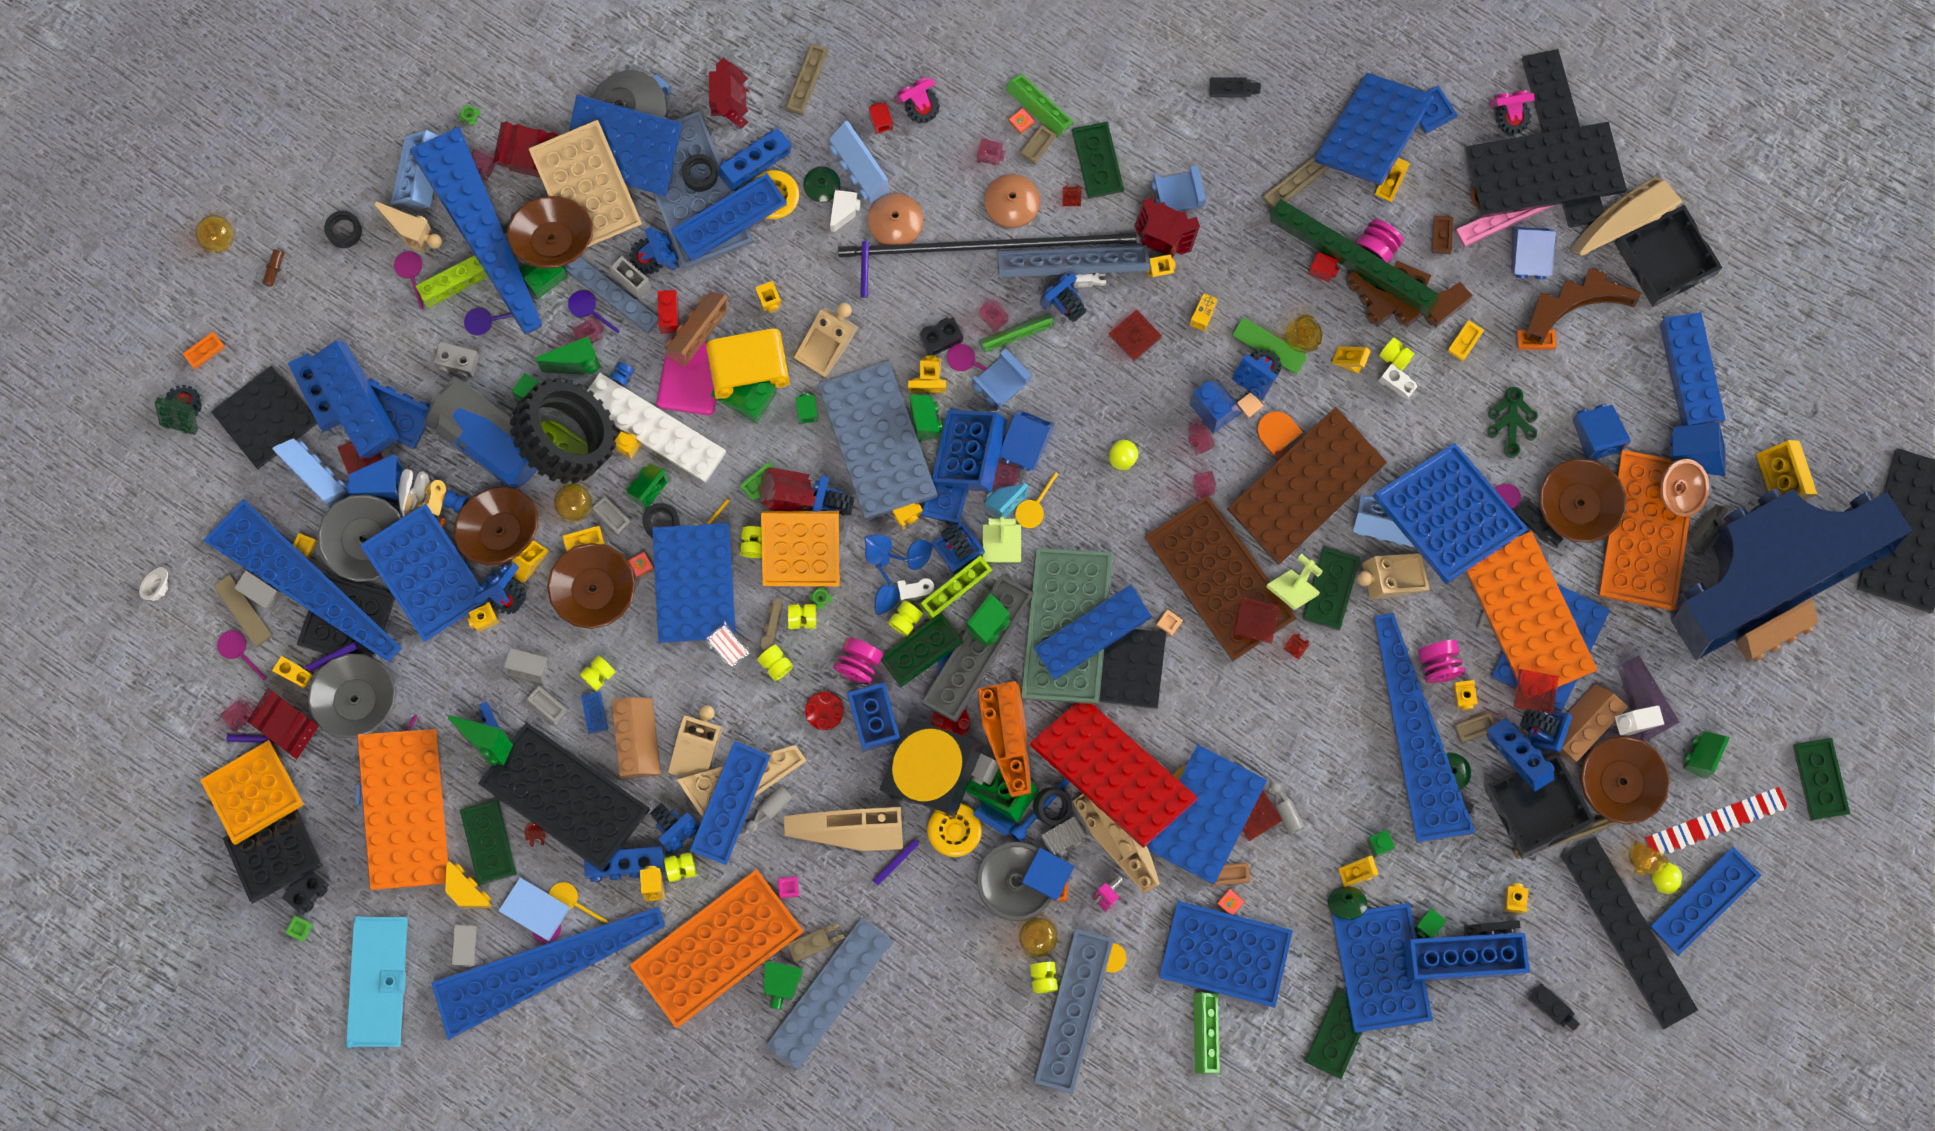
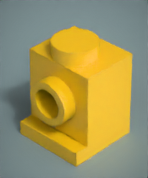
(1167, 263)
(767, 291)
(930, 367)
(627, 444)
(907, 514)
(489, 620)
(1462, 702)
(1513, 905)

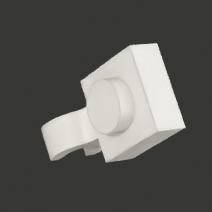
(1089, 280)

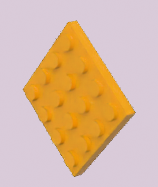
(800, 548)
(252, 792)

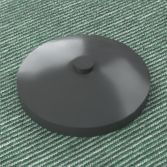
(1001, 883)

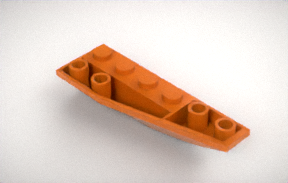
(1006, 730)

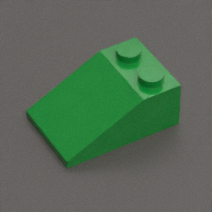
(570, 359)
(750, 399)
(485, 739)
(998, 796)

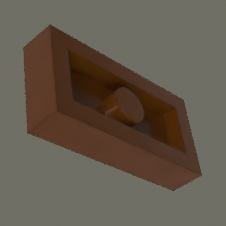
(1442, 234)

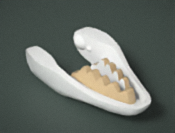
(412, 497)

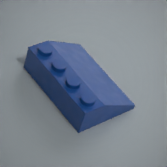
(969, 449)

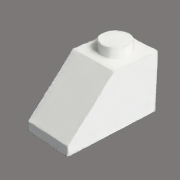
(843, 208)
(1639, 720)

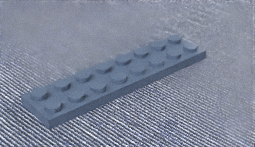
(1073, 260)
(829, 993)
(1074, 1011)

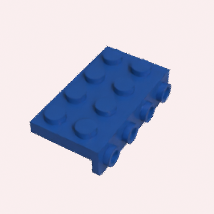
(403, 413)

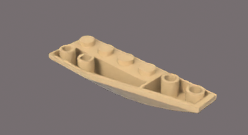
(1628, 213)
(852, 829)
(1120, 846)

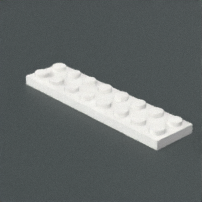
(658, 429)

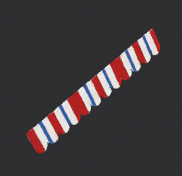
(1718, 820)

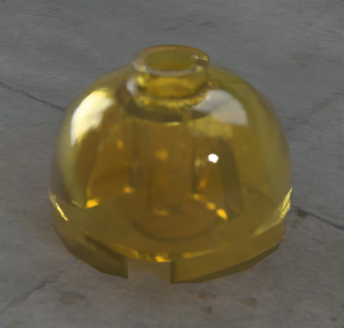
(214, 233)
(1303, 334)
(573, 503)
(1646, 859)
(1038, 937)

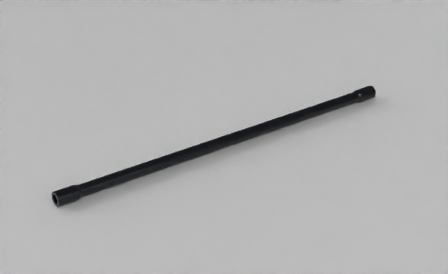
(1121, 238)

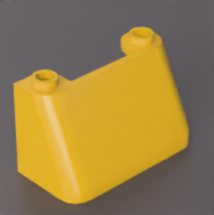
(747, 360)

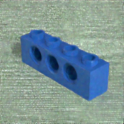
(765, 158)
(325, 419)
(1535, 776)
(634, 856)

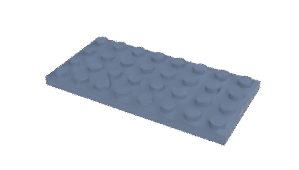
(685, 203)
(877, 440)

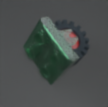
(179, 409)

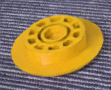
(792, 191)
(955, 831)

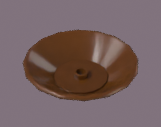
(545, 220)
(1592, 485)
(486, 515)
(588, 567)
(1644, 776)

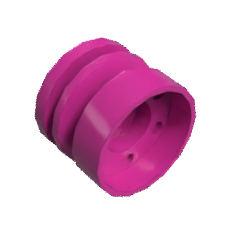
(1380, 239)
(859, 658)
(1441, 661)

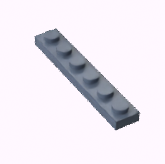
(612, 294)

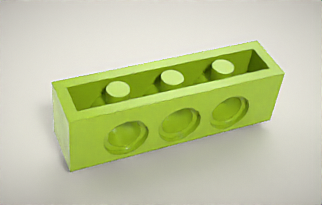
(451, 281)
(955, 587)

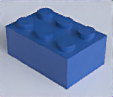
(873, 717)

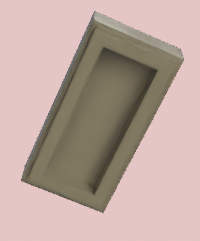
(1038, 144)
(1474, 727)

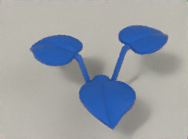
(877, 553)

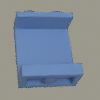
(1180, 190)
(1001, 380)

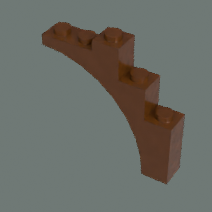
(1573, 296)
(1384, 305)

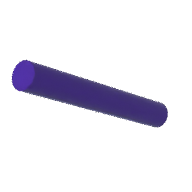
(864, 269)
(340, 652)
(247, 738)
(895, 862)

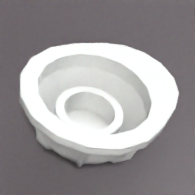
(154, 584)

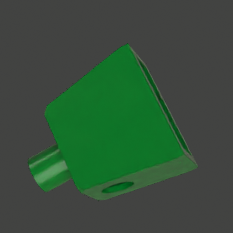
(781, 982)

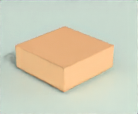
(1250, 405)
(1169, 622)

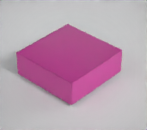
(788, 887)

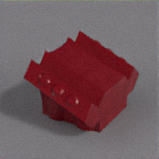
(728, 93)
(514, 145)
(1165, 228)
(786, 490)
(282, 723)

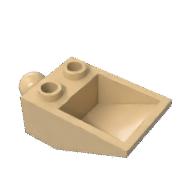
(410, 229)
(823, 343)
(1393, 576)
(695, 751)

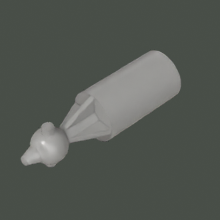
(769, 808)
(1286, 809)

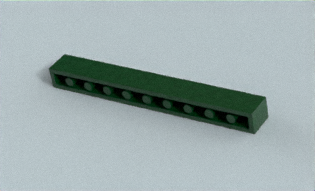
(1354, 257)

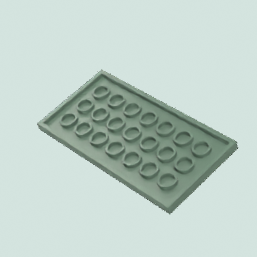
(1064, 590)

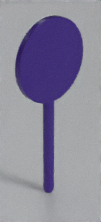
(583, 304)
(479, 321)

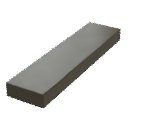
(806, 79)
(1295, 182)
(243, 611)

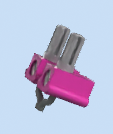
(1105, 895)

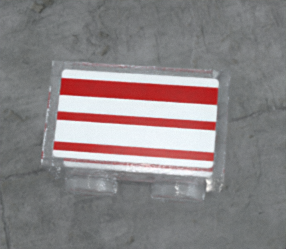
(727, 644)

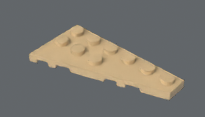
(702, 785)

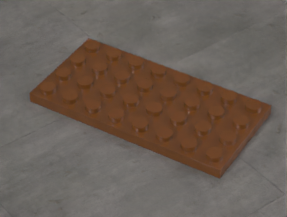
(1306, 485)
(1214, 572)

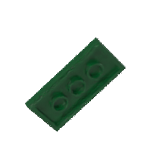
(1097, 160)
(1334, 588)
(921, 650)
(1821, 779)
(488, 842)
(1334, 1039)

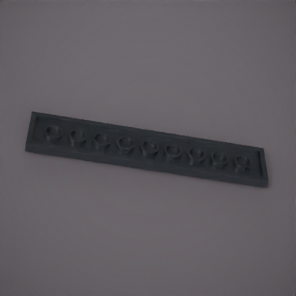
(1557, 112)
(1629, 933)

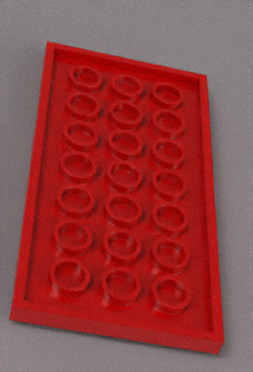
(1113, 772)

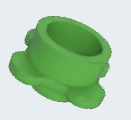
(469, 110)
(820, 592)

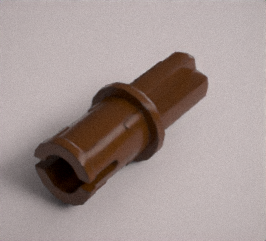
(273, 268)

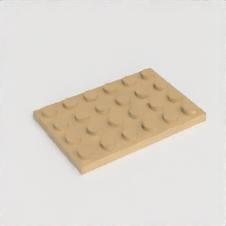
(584, 170)

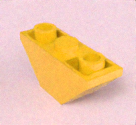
(463, 889)

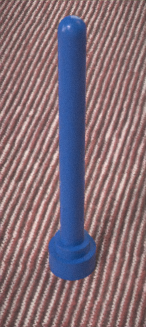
(1020, 831)

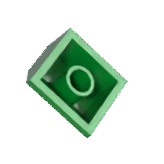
(541, 280)
(924, 417)
(647, 486)
(988, 621)
(1705, 754)

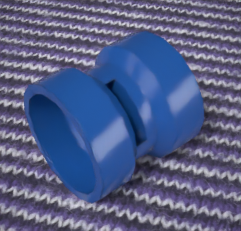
(621, 374)
(454, 501)

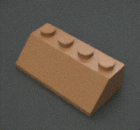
(697, 328)
(1777, 631)
(1590, 720)
(636, 737)

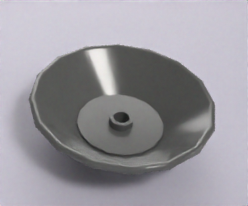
(633, 91)
(341, 534)
(339, 683)

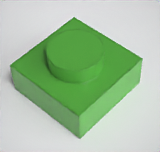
(299, 929)

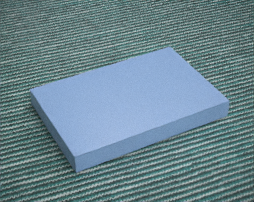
(534, 909)

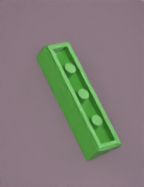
(1039, 105)
(1016, 332)
(1258, 338)
(1206, 1033)

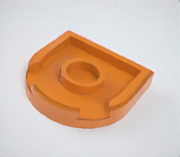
(1277, 431)

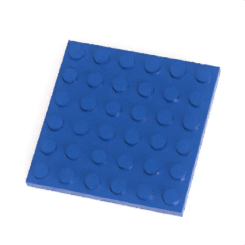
(1450, 513)

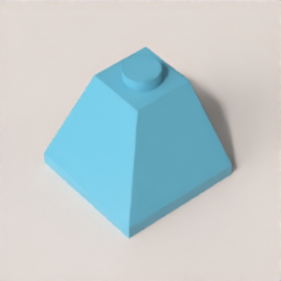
(1006, 500)

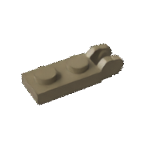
(771, 627)
(813, 943)

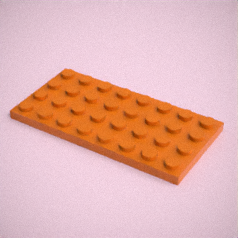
(1649, 545)
(1530, 612)
(402, 809)
(716, 948)

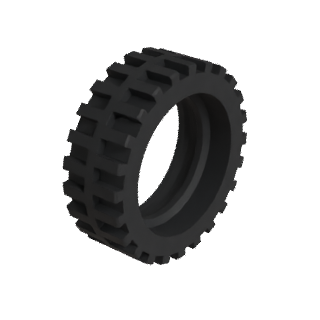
(542, 452)

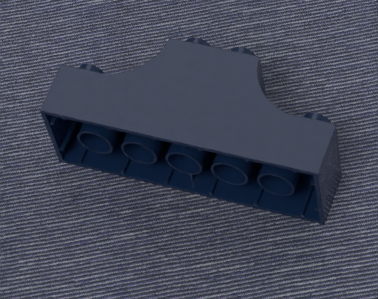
(1781, 559)

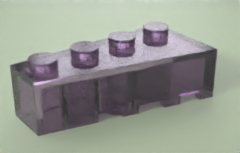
(1645, 693)

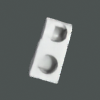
(1398, 382)
(915, 591)

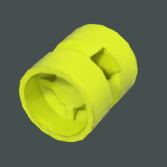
(1397, 354)
(752, 548)
(795, 615)
(906, 616)
(773, 661)
(597, 673)
(680, 867)
(1043, 977)

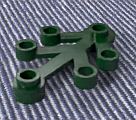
(1513, 419)

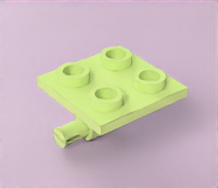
(1002, 541)
(1294, 588)

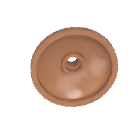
(1008, 211)
(895, 230)
(1684, 487)

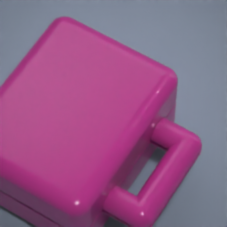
(687, 387)

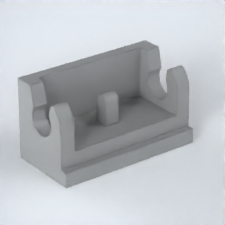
(258, 590)
(526, 666)
(463, 946)

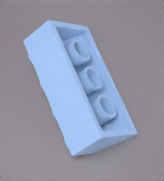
(859, 163)
(411, 185)
(310, 471)
(1375, 522)

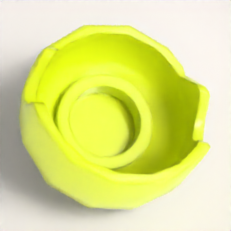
(1123, 454)
(1668, 880)

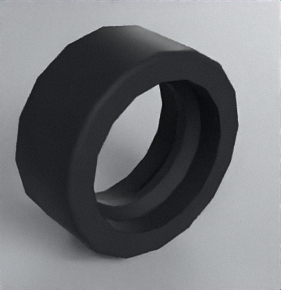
(699, 159)
(336, 217)
(657, 508)
(1066, 806)

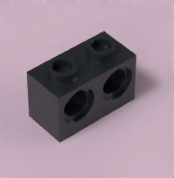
(943, 341)
(301, 887)

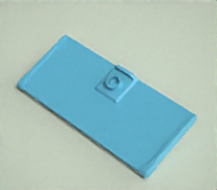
(377, 982)

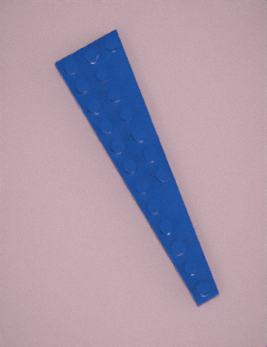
(459, 187)
(271, 557)
(1430, 784)
(497, 986)

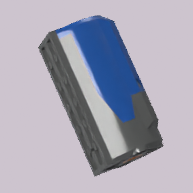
(478, 432)

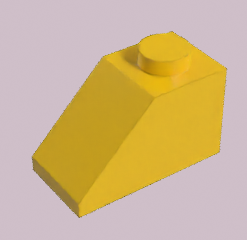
(1393, 180)
(529, 561)
(652, 884)

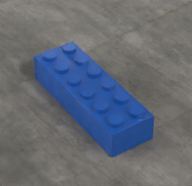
(1692, 369)
(353, 399)
(1466, 957)

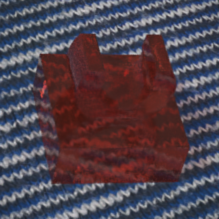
(1072, 196)
(1296, 646)
(533, 832)

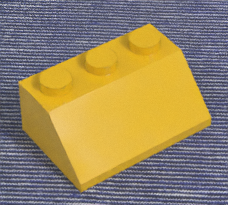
(1786, 469)

